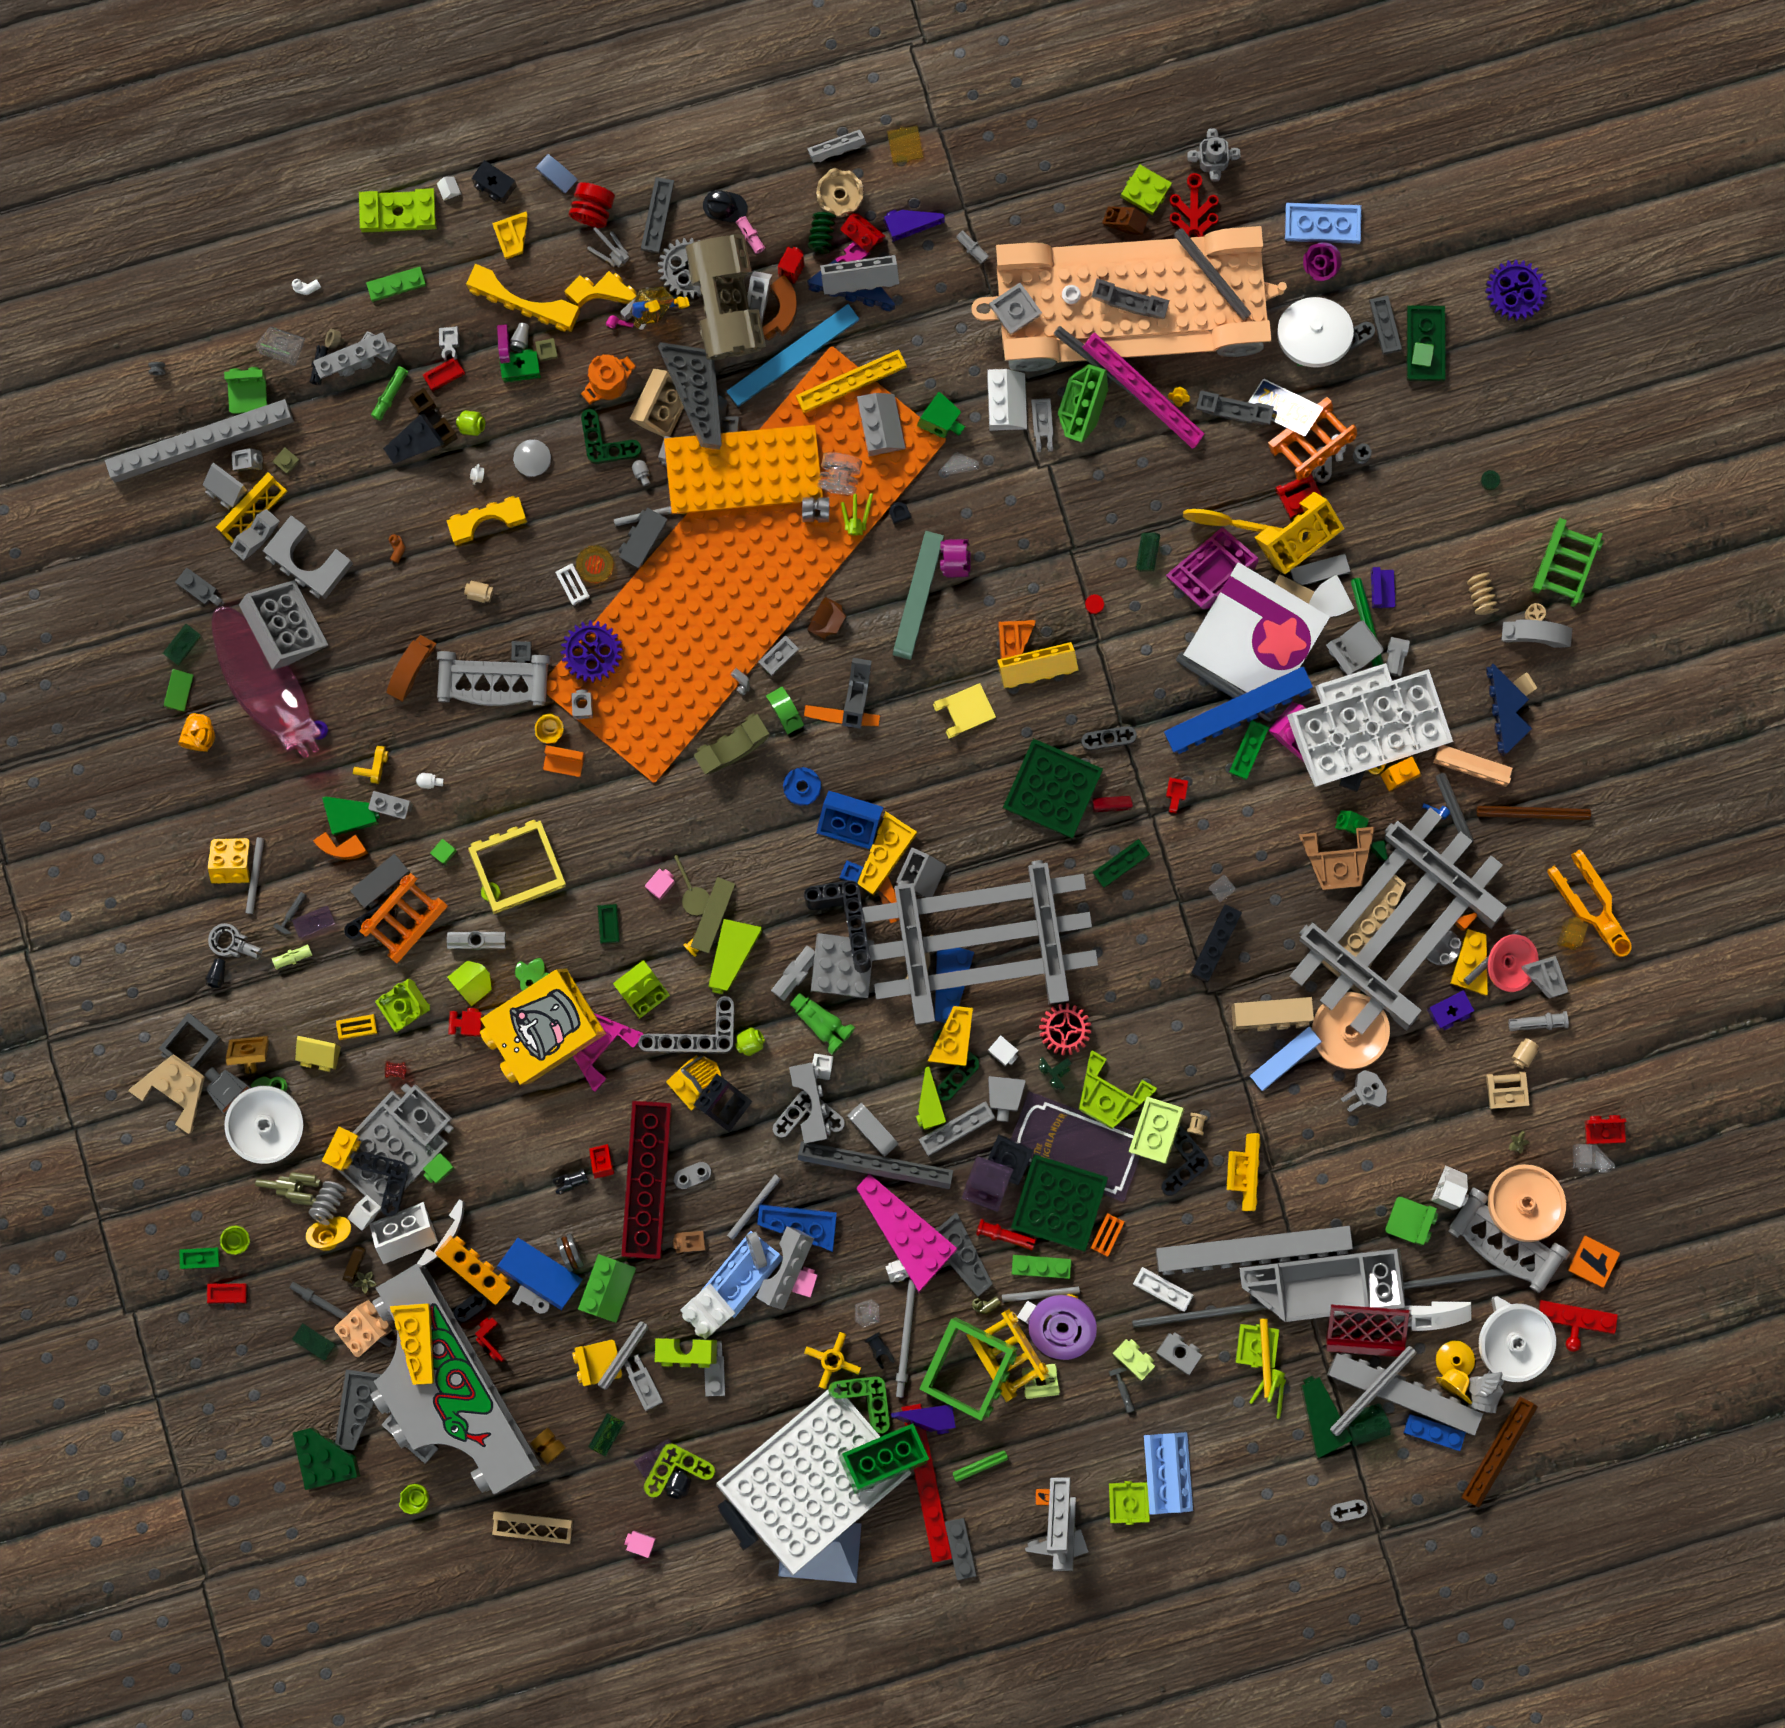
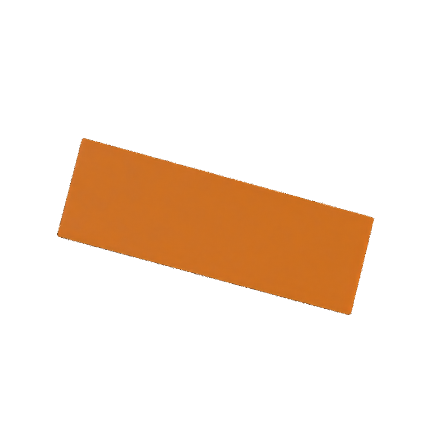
(732, 587)

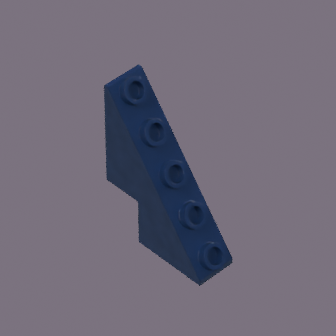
(869, 297)
(1507, 702)

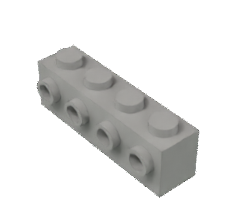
(859, 275)

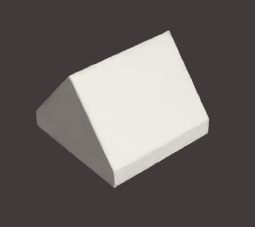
(448, 188)
(1498, 1303)
(1026, 1312)

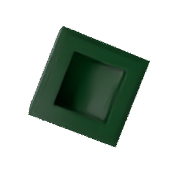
(1379, 850)

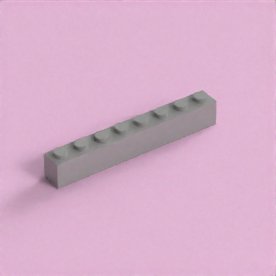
(1406, 1394)

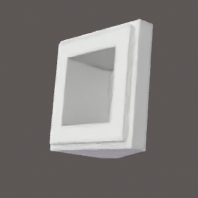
(824, 1065)

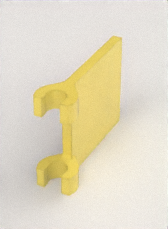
(967, 709)

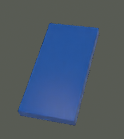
(539, 1273)

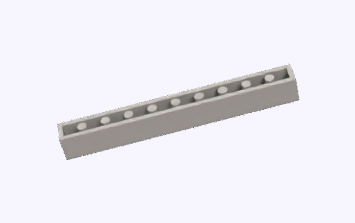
(199, 441)
(1254, 1249)

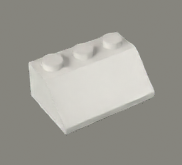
(1006, 400)
(403, 1233)

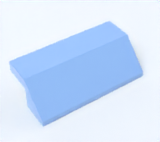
(739, 1278)
(1168, 1473)

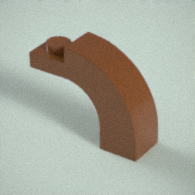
(786, 296)
(409, 666)

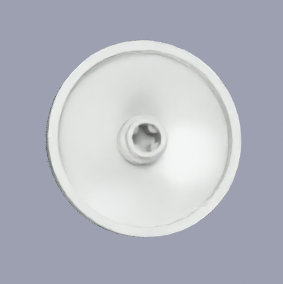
(1315, 332)
(263, 1124)
(1517, 1342)

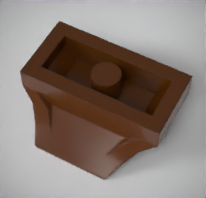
(827, 619)

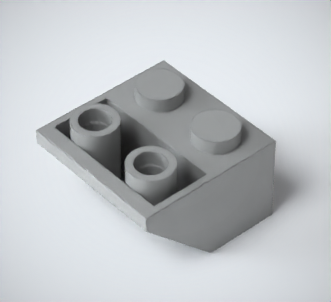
(923, 872)

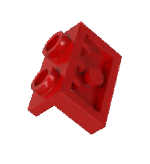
(862, 232)

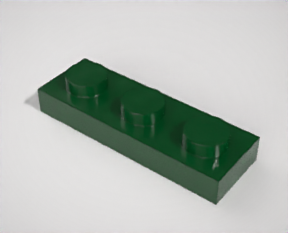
(1121, 863)

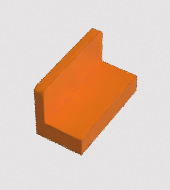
(563, 761)

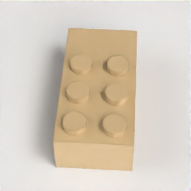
(1273, 1014)

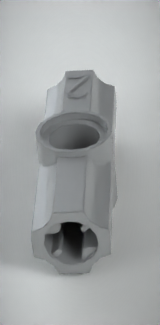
(463, 940)
(794, 973)

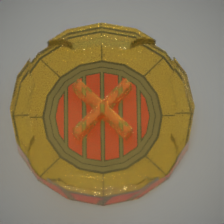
(594, 564)

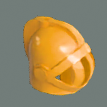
(197, 733)

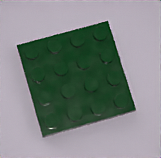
(1052, 788)
(1059, 1202)

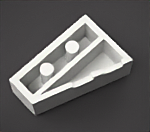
(1451, 1189)

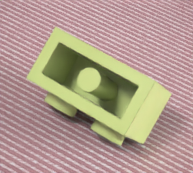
(1133, 1359)

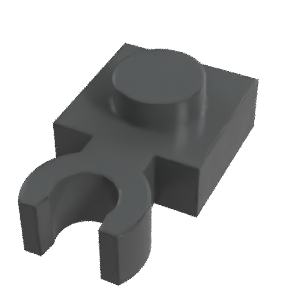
(521, 651)

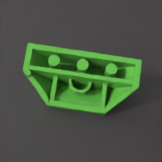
(1083, 402)

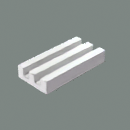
(579, 598)

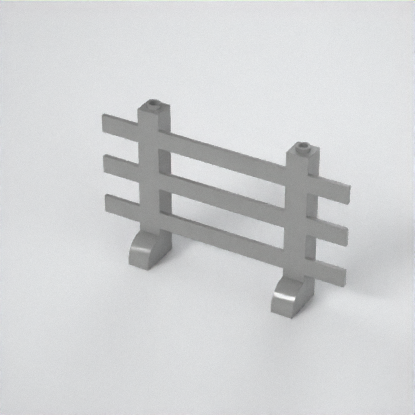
(1045, 926)
(1355, 970)

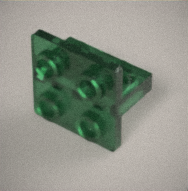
(1060, 1070)
(1369, 1425)

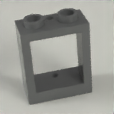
(189, 1018)

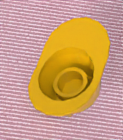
(328, 1236)
(1455, 1382)

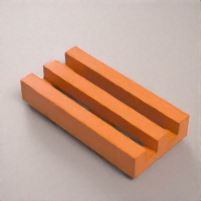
(1114, 1220)

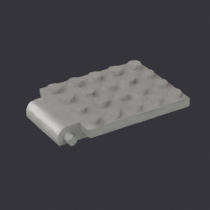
(398, 1130)

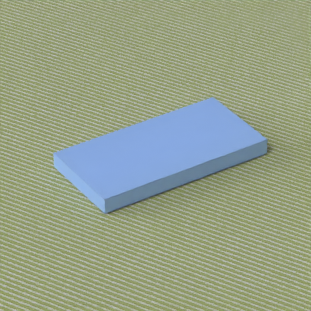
(1323, 223)

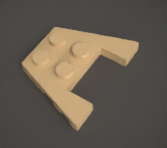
(177, 1082)

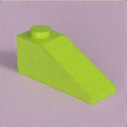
(929, 1107)

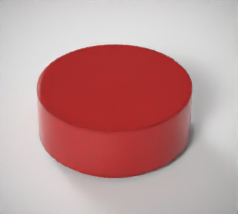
(1094, 604)

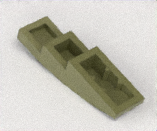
(712, 915)

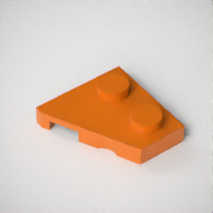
(1014, 637)

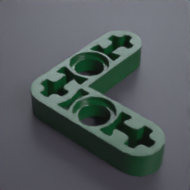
(604, 449)
(951, 1092)

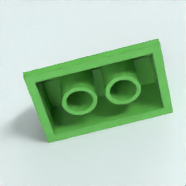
(607, 1288)

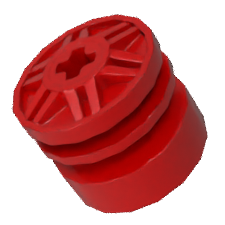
(591, 205)

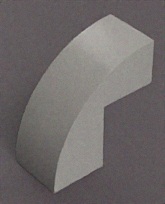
(255, 536)

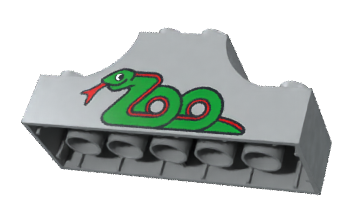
(461, 1403)

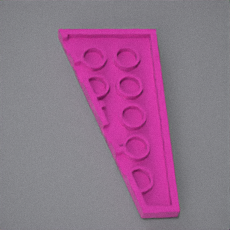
(912, 1239)

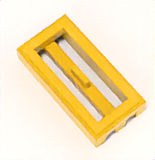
(358, 1034)

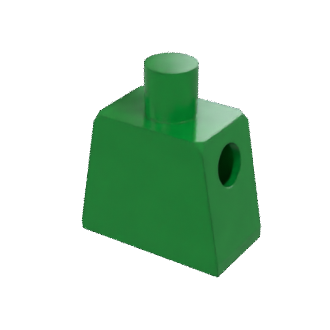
(941, 417)

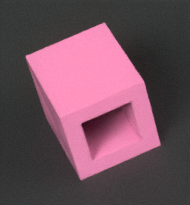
(660, 883)
(805, 1282)
(640, 1543)

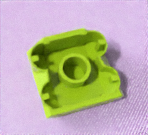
(402, 1005)

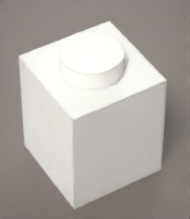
(1003, 1051)
(364, 1212)

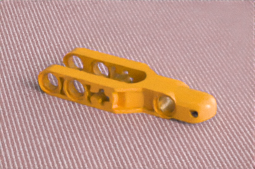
(1605, 923)

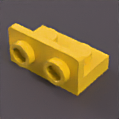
(341, 1149)

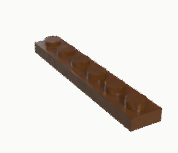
(1499, 1452)

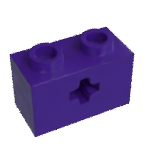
(1458, 1002)

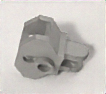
(1364, 1091)

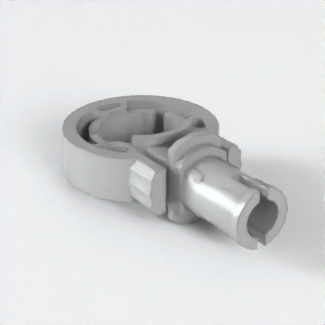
(243, 947)

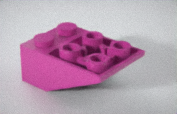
(1282, 730)

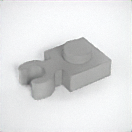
(448, 340)

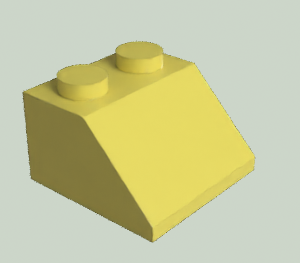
(317, 1053)

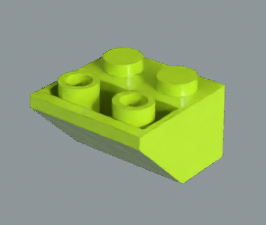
(641, 989)

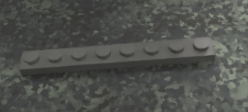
(875, 1165)

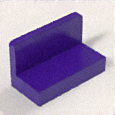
(1382, 588)

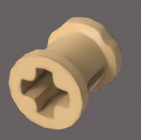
(1197, 1120)

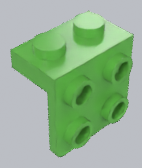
(246, 389)
(1411, 1221)

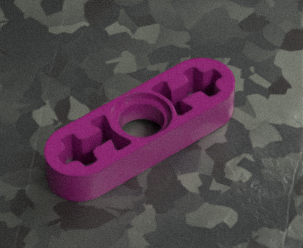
(503, 344)

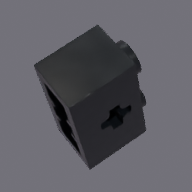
(488, 173)

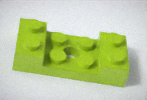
(377, 210)

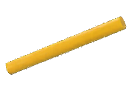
(1265, 1356)

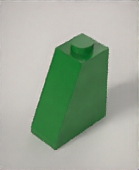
(348, 815)

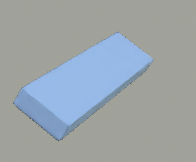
(1286, 1058)

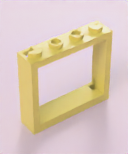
(525, 896)

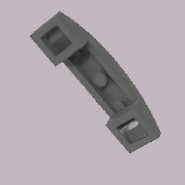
(1129, 300)
(1234, 409)

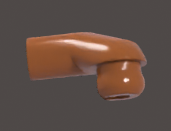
(398, 547)

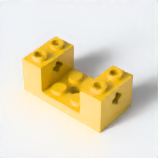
(1286, 548)

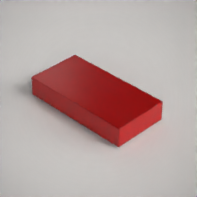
(443, 374)
(227, 1293)

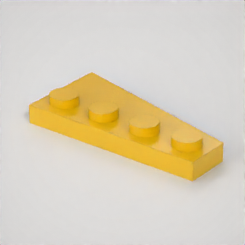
(889, 846)
(416, 1340)

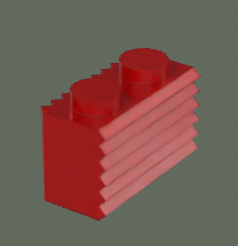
(791, 264)

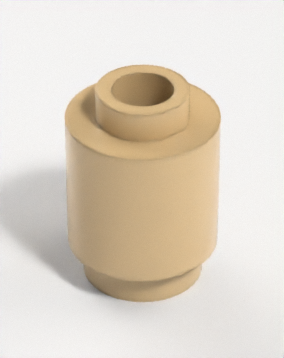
(478, 591)
(1525, 1053)

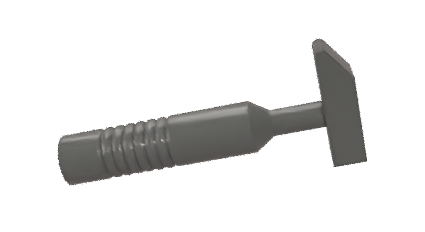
(291, 912)
(1122, 1388)

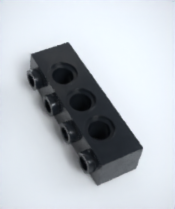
(1215, 943)

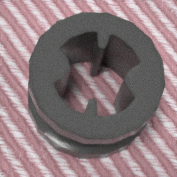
(156, 368)

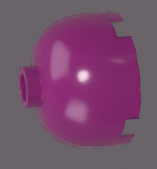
(1322, 261)

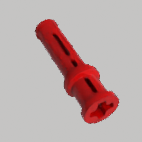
(996, 1232)

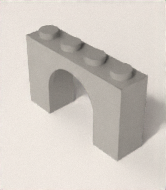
(321, 580)

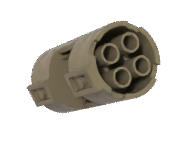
(719, 269)

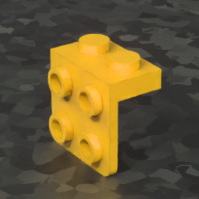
(229, 861)
(594, 1361)

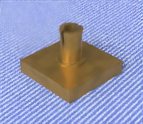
(247, 1052)

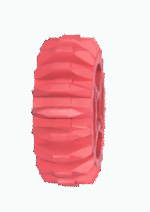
(1056, 1028)

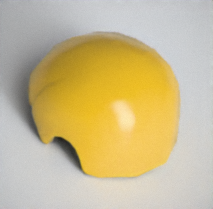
(549, 728)

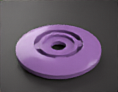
(1063, 1310)

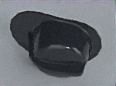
(724, 206)

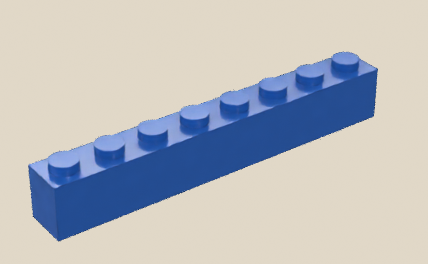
(1238, 709)

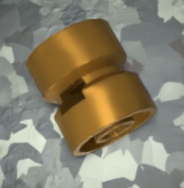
(547, 1446)

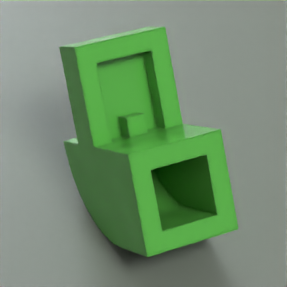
(785, 710)

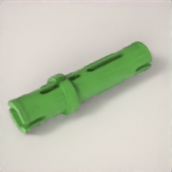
(391, 390)

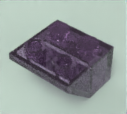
(987, 1183)

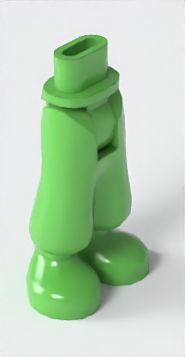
(822, 1022)

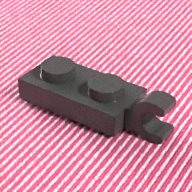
(198, 588)

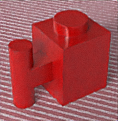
(469, 1024)

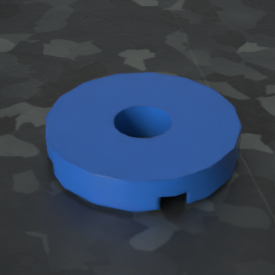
(807, 796)

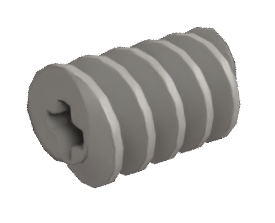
(325, 1202)

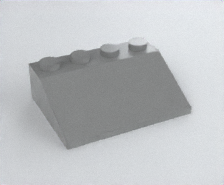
(282, 624)

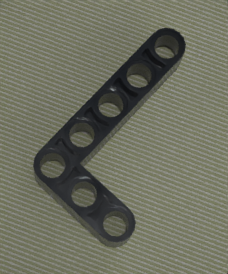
(853, 918)

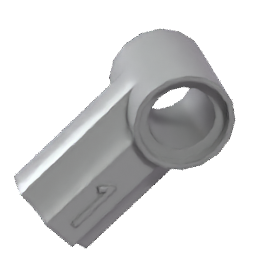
(1397, 652)

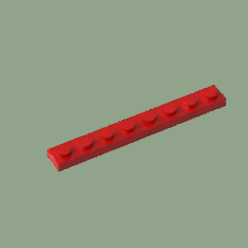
(930, 1501)

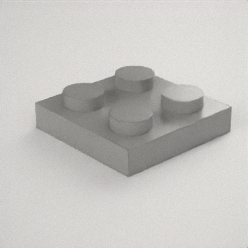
(1015, 309)

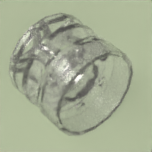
(841, 469)

